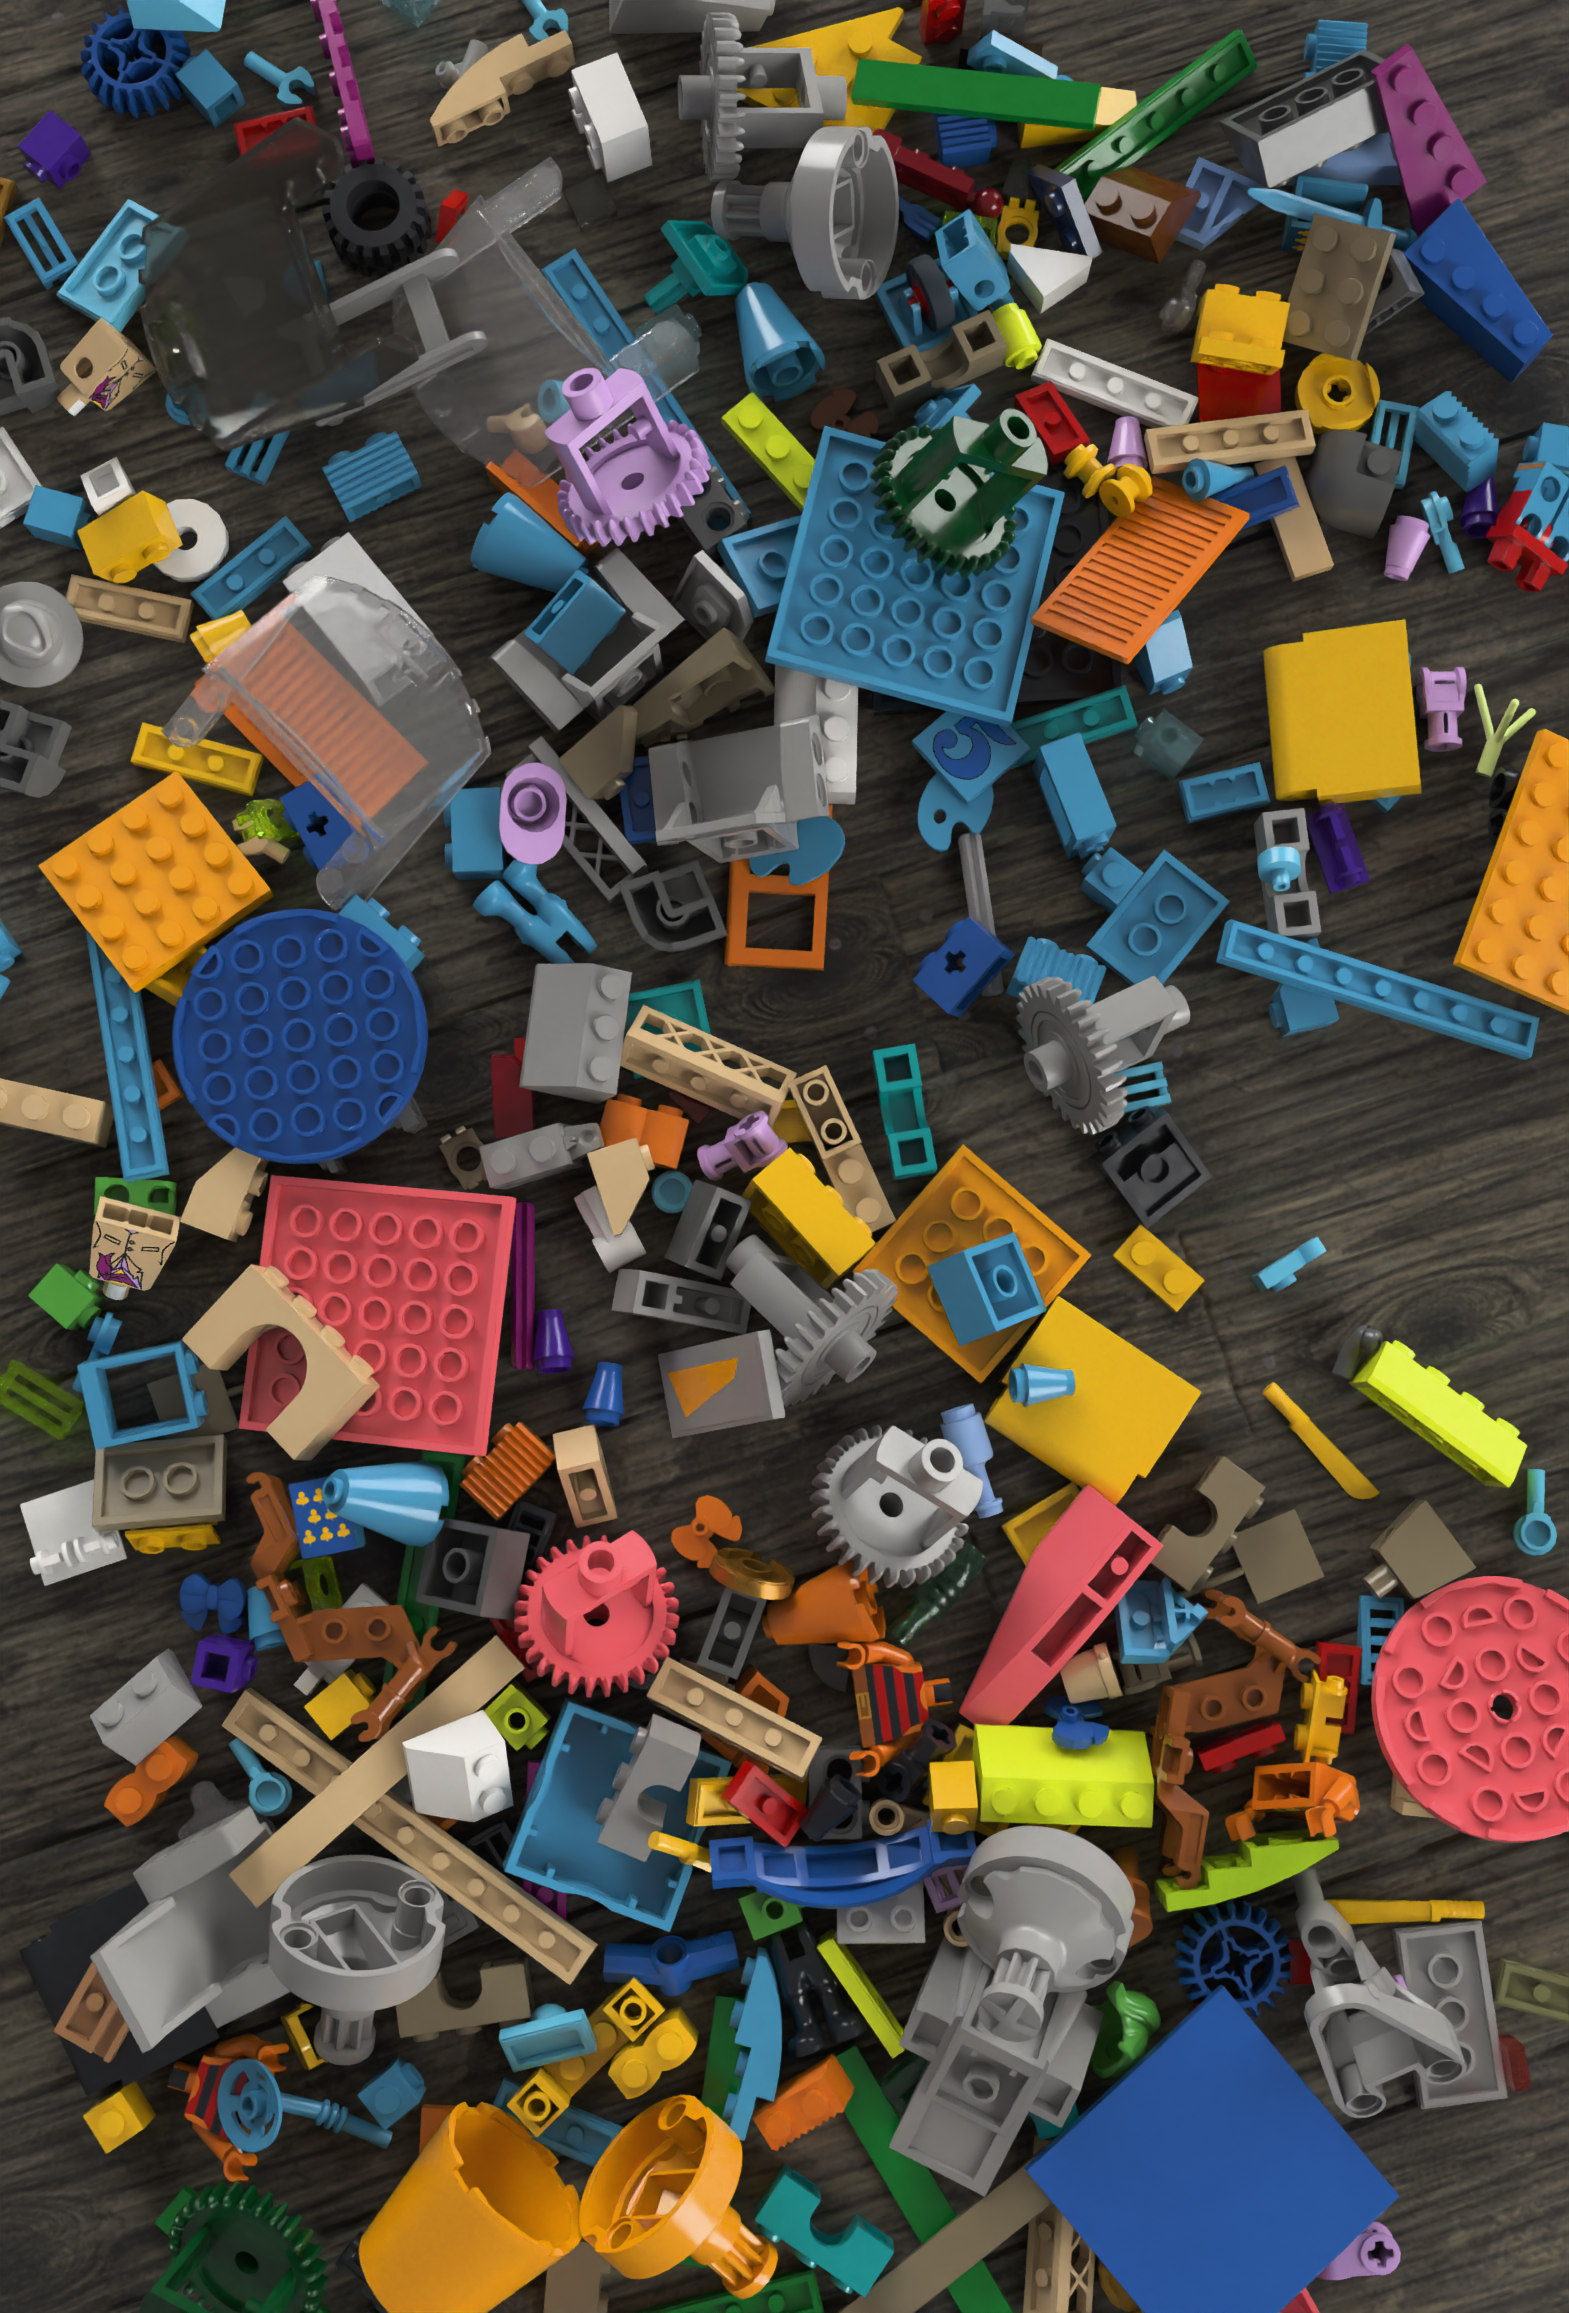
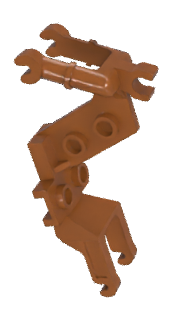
(341, 1631)
(1206, 1706)

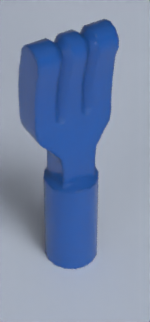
(918, 220)

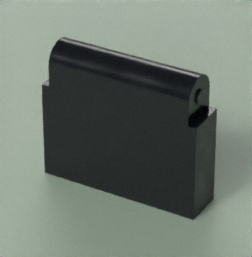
(61, 1961)

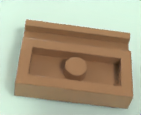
(93, 2018)

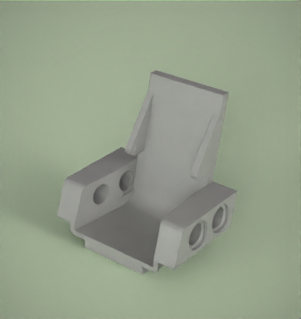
(620, 664)
(740, 789)
(195, 1938)
(978, 2083)

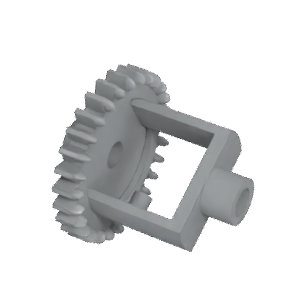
(714, 97)
(1082, 1046)
(820, 1330)
(917, 1489)

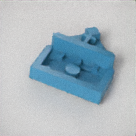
(1154, 1622)

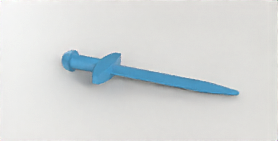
(1306, 208)

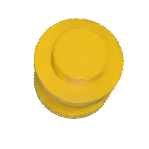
(1083, 463)
(1131, 485)

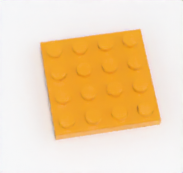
(156, 881)
(954, 1213)

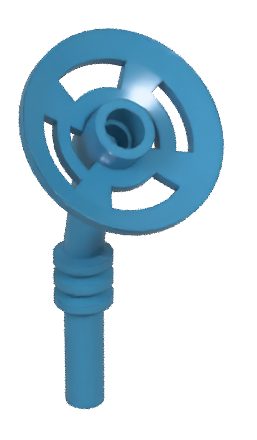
(263, 2098)

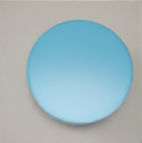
(671, 1191)

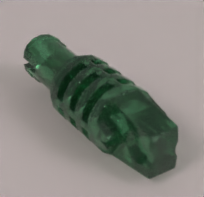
(938, 1593)

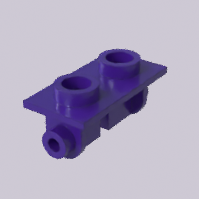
(1336, 847)

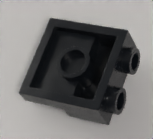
(1150, 1164)

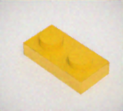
(1157, 1268)

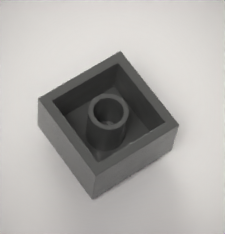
(473, 1569)

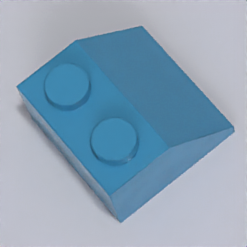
(986, 1288)

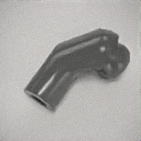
(1351, 1351)

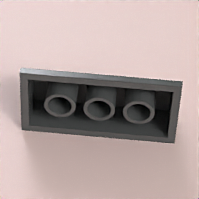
(1308, 121)

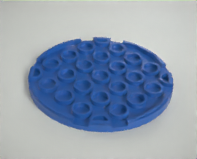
(300, 1036)

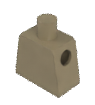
(1416, 1554)

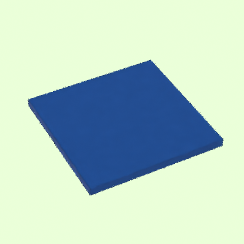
(1212, 2173)

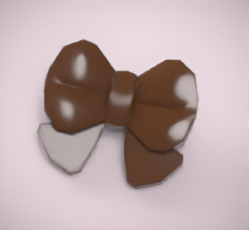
(834, 411)

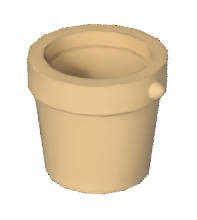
(1091, 1676)

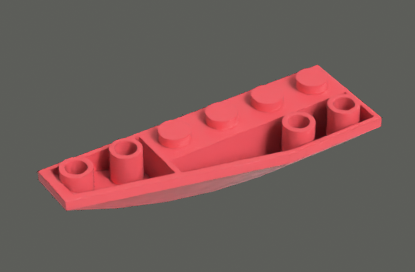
(1058, 1604)

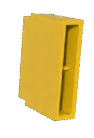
(1343, 715)
(1114, 1420)

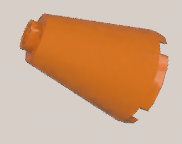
(827, 1610)

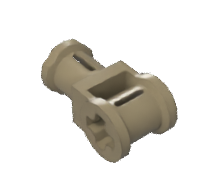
(1152, 1674)

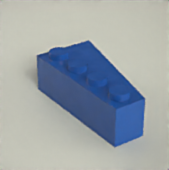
(1476, 292)

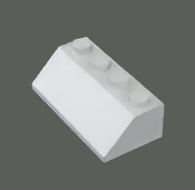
(837, 705)

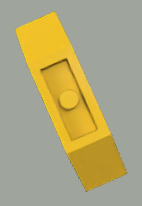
(614, 2022)

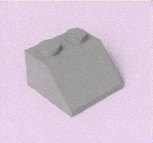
(147, 1709)

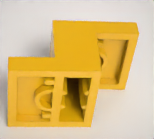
(1240, 330)

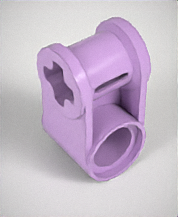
(1358, 2259)

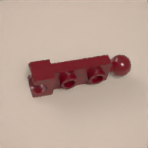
(940, 182)

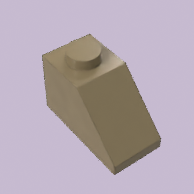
(604, 755)

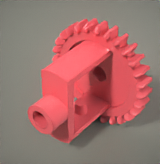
(603, 1583)

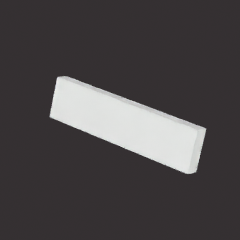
(1112, 387)

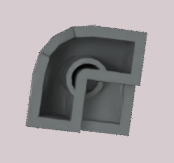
(24, 369)
(1351, 481)
(30, 750)
(673, 908)

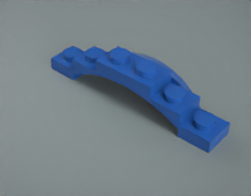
(838, 1873)

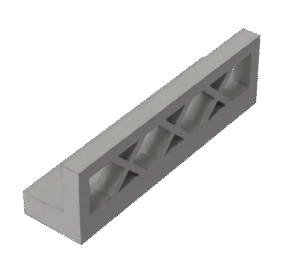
(596, 821)

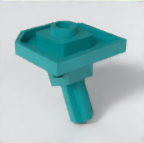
(703, 265)

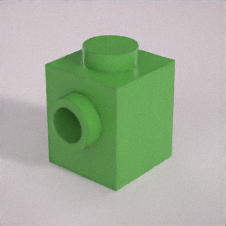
(69, 1297)
(766, 1913)

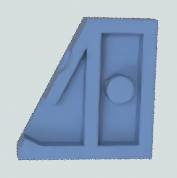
(1221, 203)

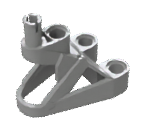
(1391, 2030)

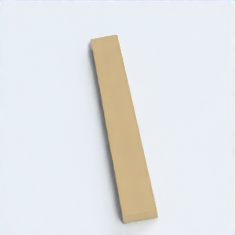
(372, 1773)

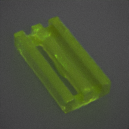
(7, 1381)

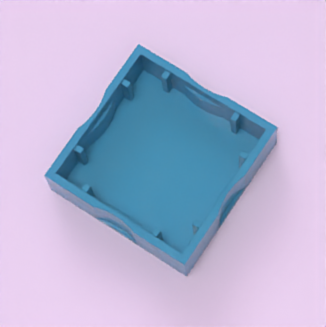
(558, 1828)

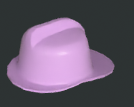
(532, 813)

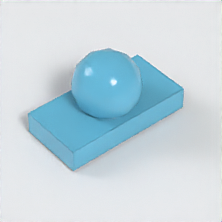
(548, 2038)

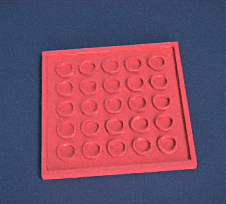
(411, 1290)

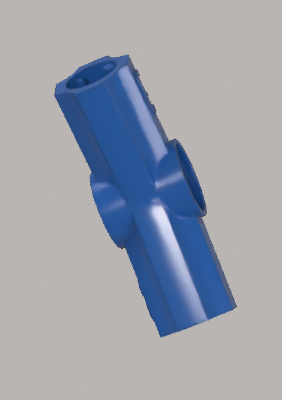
(671, 1961)

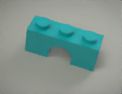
(903, 1112)
(851, 2256)

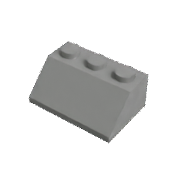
(576, 1031)

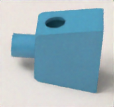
(973, 263)

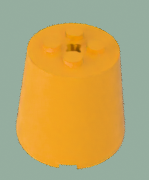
(470, 2218)

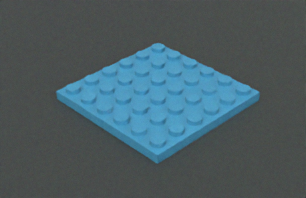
(893, 626)

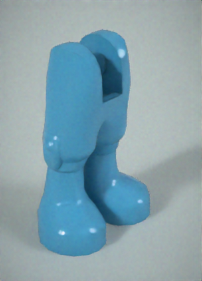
(537, 930)

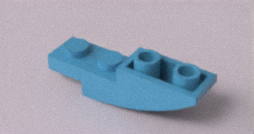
(759, 2028)

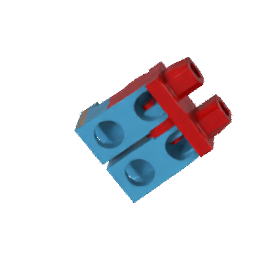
(1533, 526)

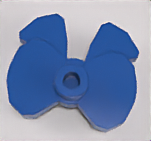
(200, 1596)
(1071, 1730)

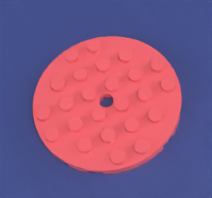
(1437, 1698)

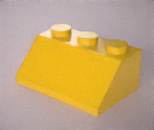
(807, 1218)

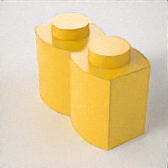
(662, 2048)

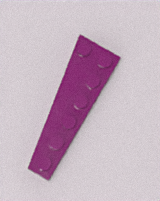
(344, 83)

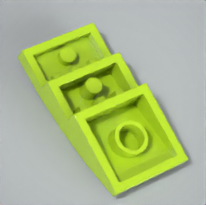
(1256, 1865)

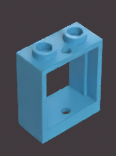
(1074, 797)
(99, 1401)

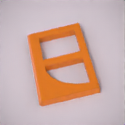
(739, 887)

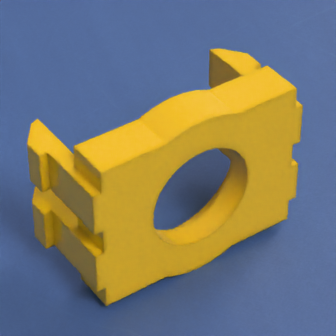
(1014, 215)
(299, 2038)

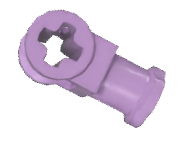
(1441, 703)
(745, 1145)

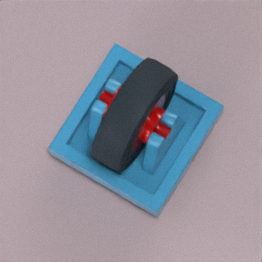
(922, 304)

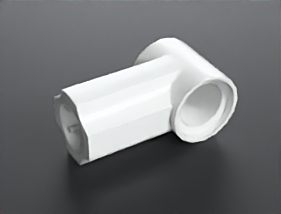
(612, 1250)

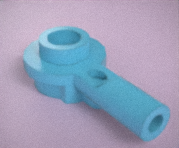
(1437, 514)
(1535, 1531)
(269, 1791)

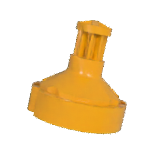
(668, 2195)

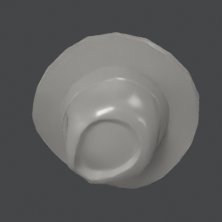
(37, 635)

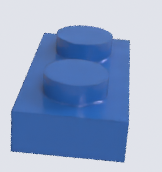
(638, 804)

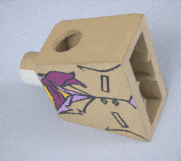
(102, 369)
(130, 1246)

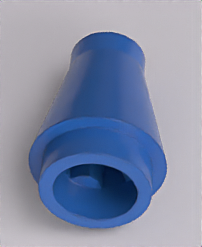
(605, 1398)

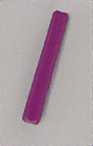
(523, 1287)

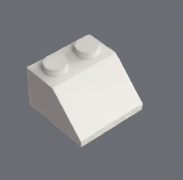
(459, 1770)

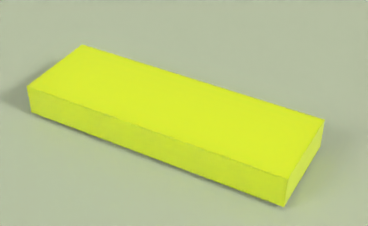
(862, 1992)

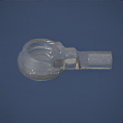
(1179, 310)

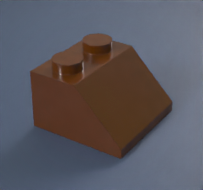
(1139, 211)

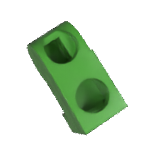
(144, 1193)

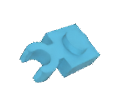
(1280, 1273)

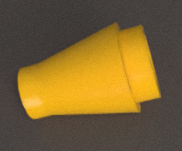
(218, 634)

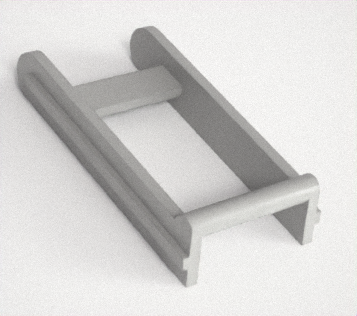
(440, 351)

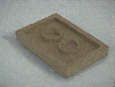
(1336, 286)
(160, 1483)

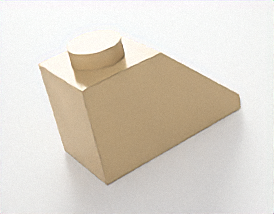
(621, 1179)
(584, 1476)

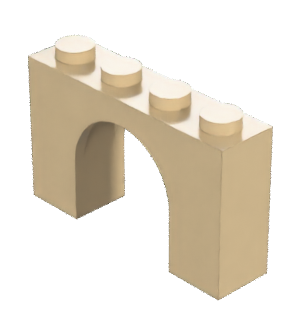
(334, 1378)

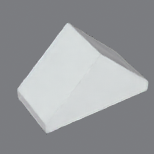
(1047, 274)
(107, 486)

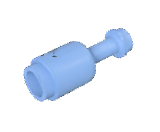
(968, 1433)

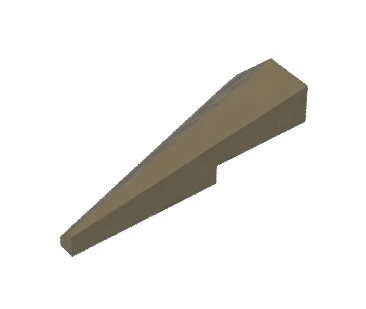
(698, 688)

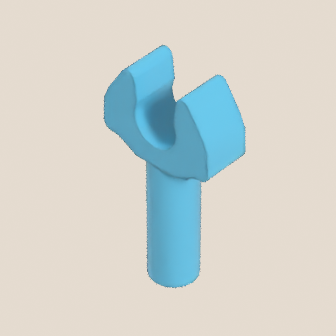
(545, 19)
(284, 81)

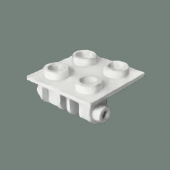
(65, 1537)
(885, 1922)

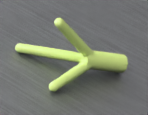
(1503, 733)

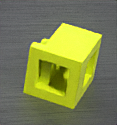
(518, 1700)

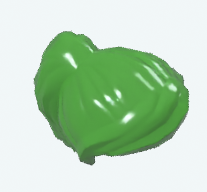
(1124, 2031)

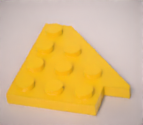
(837, 53)

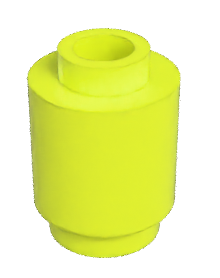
(1019, 336)

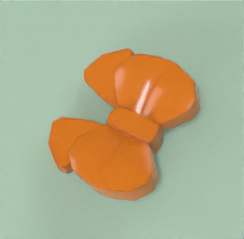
(711, 1516)

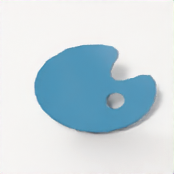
(941, 797)
(820, 847)

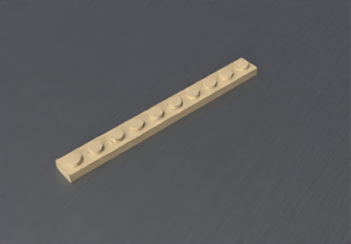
(416, 1840)

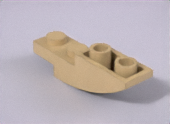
(484, 89)
(840, 1148)

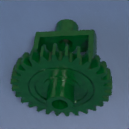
(943, 491)
(239, 2257)

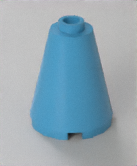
(774, 345)
(525, 548)
(391, 1499)

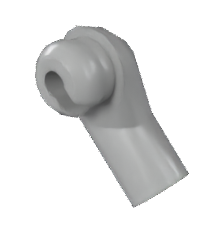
(449, 73)

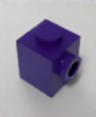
(54, 151)
(224, 1663)

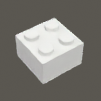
(610, 118)

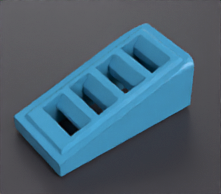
(1364, 1636)

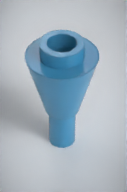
(1208, 478)

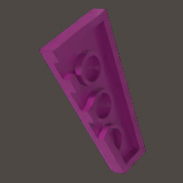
(1424, 140)

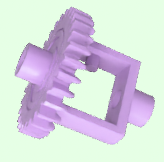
(634, 478)

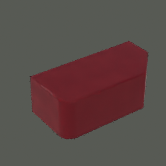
(511, 1104)

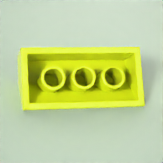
(1440, 1415)
(1035, 1781)

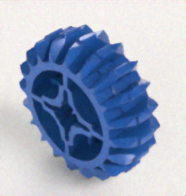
(143, 77)
(1248, 1952)

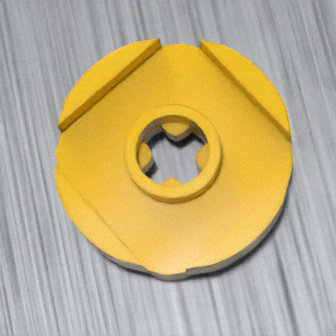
(1349, 376)

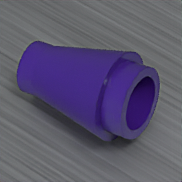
(1480, 510)
(552, 1344)

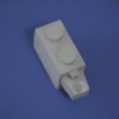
(539, 1153)

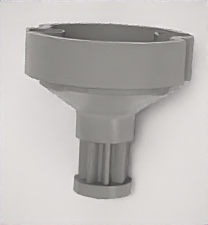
(833, 213)
(1045, 1919)
(355, 1942)

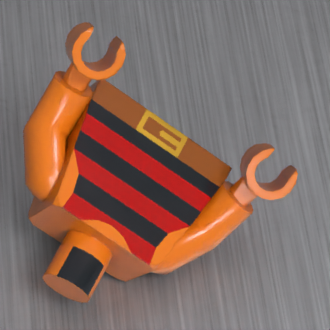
(889, 1700)
(1300, 1793)
(203, 2087)

